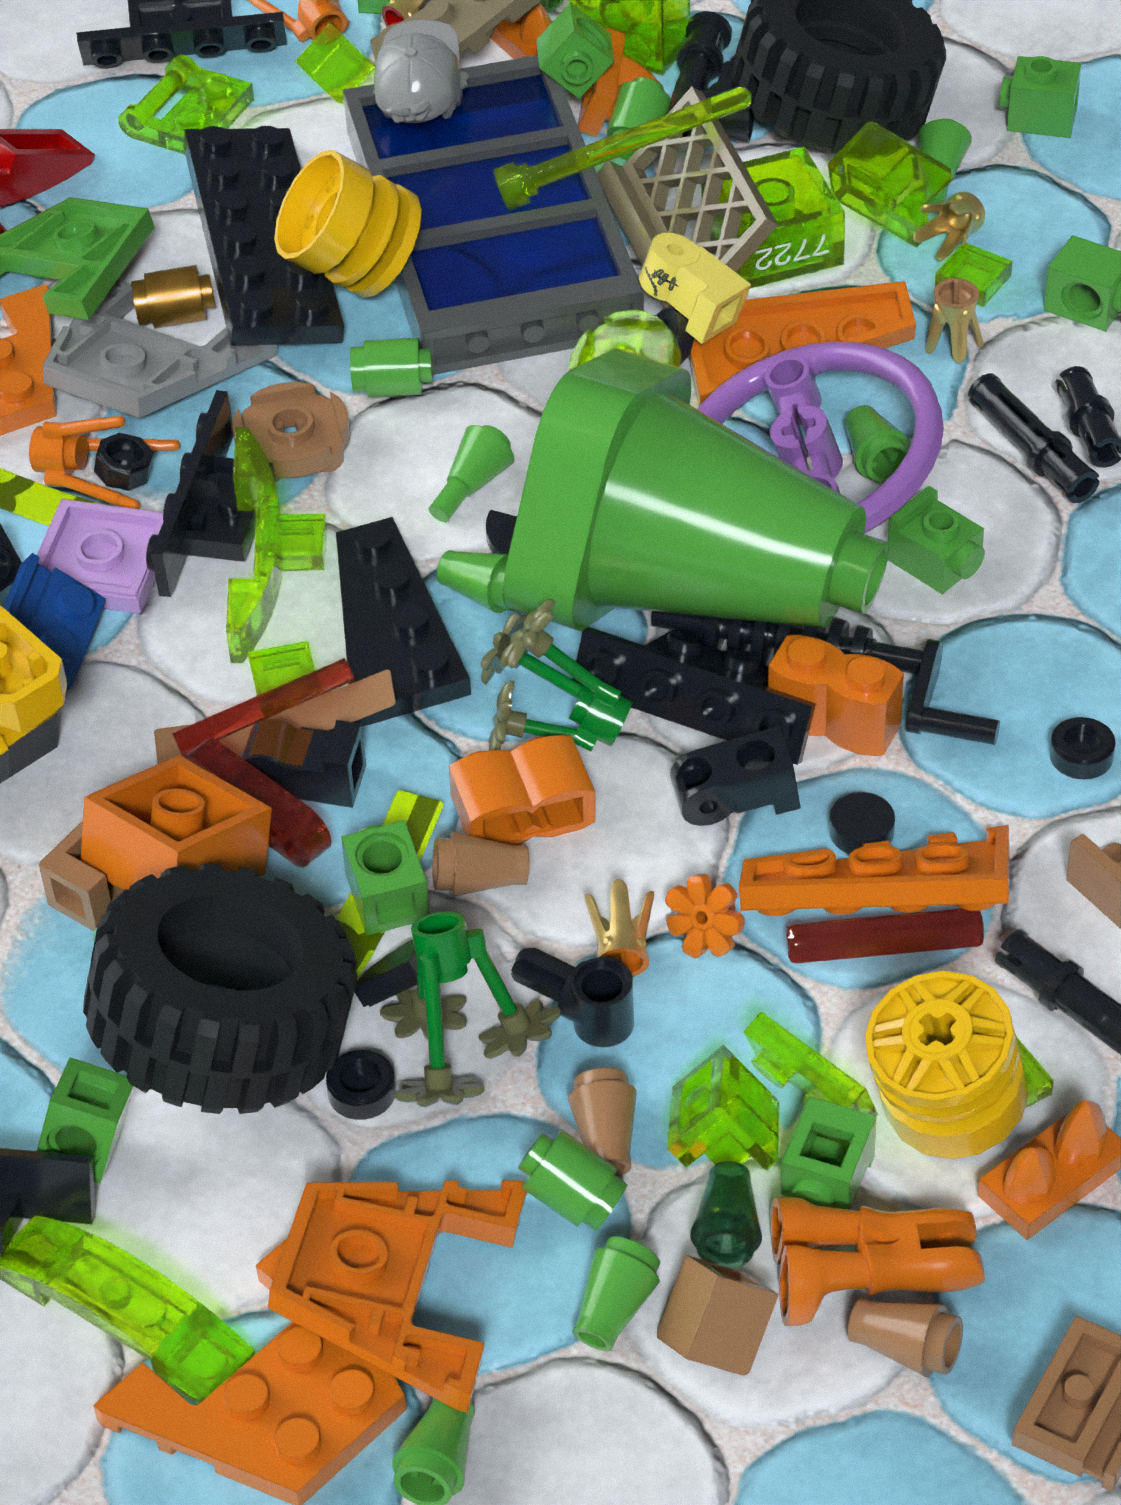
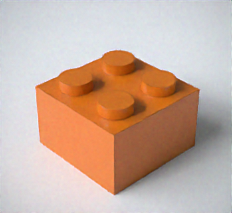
(171, 820)

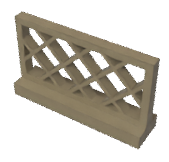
(642, 200)

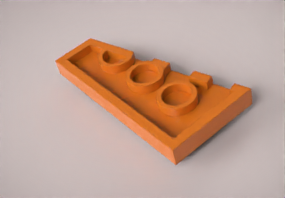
(769, 325)
(882, 876)

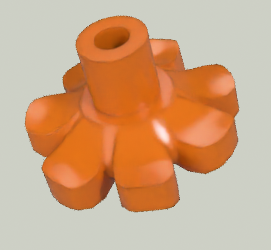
(704, 916)

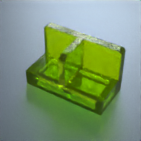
(887, 180)
(723, 1114)

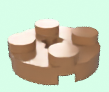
(319, 423)

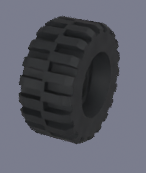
(836, 65)
(209, 1043)

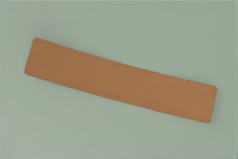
(321, 713)

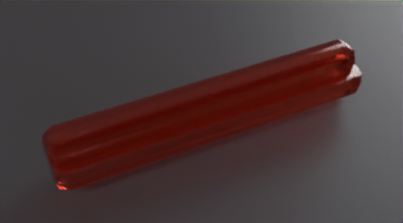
(884, 935)

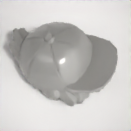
(419, 72)

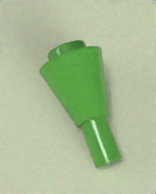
(947, 143)
(479, 459)

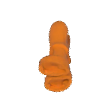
(892, 1252)

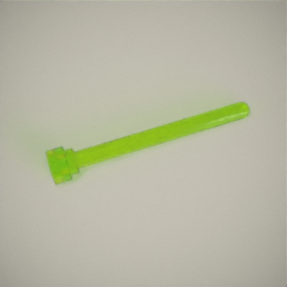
(521, 181)

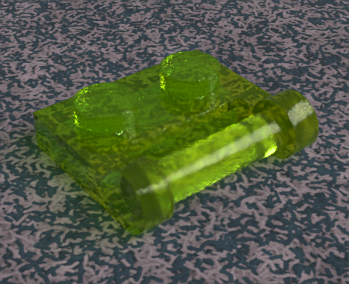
(209, 101)

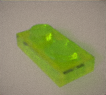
(787, 1059)

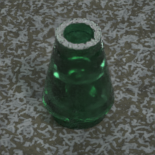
(727, 1217)

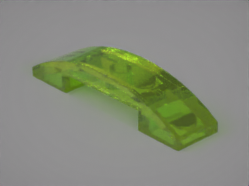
(254, 599)
(126, 1300)

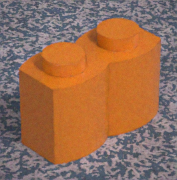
(853, 693)
(523, 791)

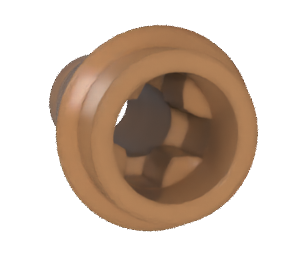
(476, 864)
(605, 1113)
(909, 1333)

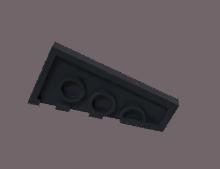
(394, 622)

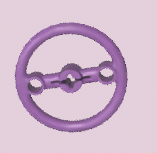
(797, 399)

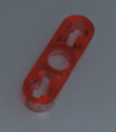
(294, 827)

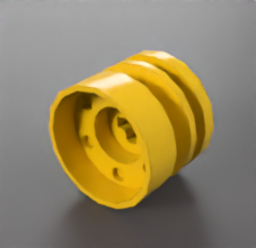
(347, 224)
(947, 1064)

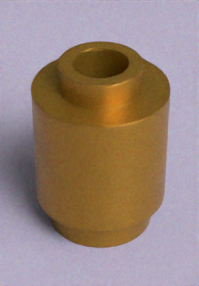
(172, 296)

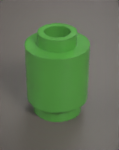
(637, 104)
(390, 367)
(571, 1179)

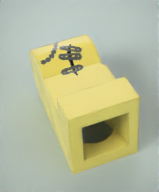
(693, 284)

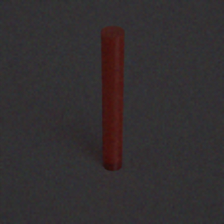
(264, 705)

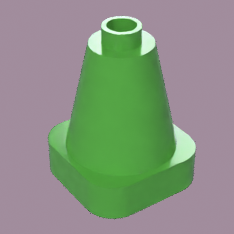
(675, 513)

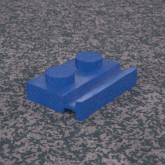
(55, 611)

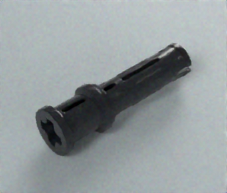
(701, 55)

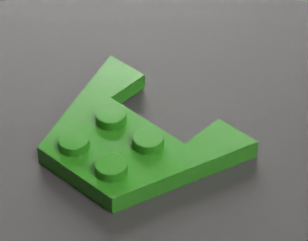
(81, 245)

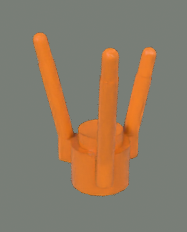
(312, 16)
(60, 450)

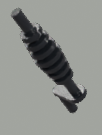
(924, 663)

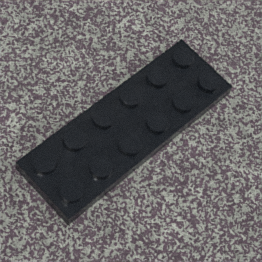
(238, 194)

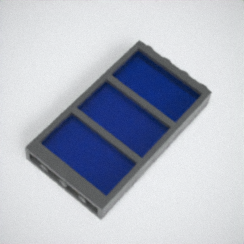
(485, 277)

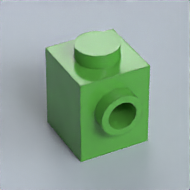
(1041, 96)

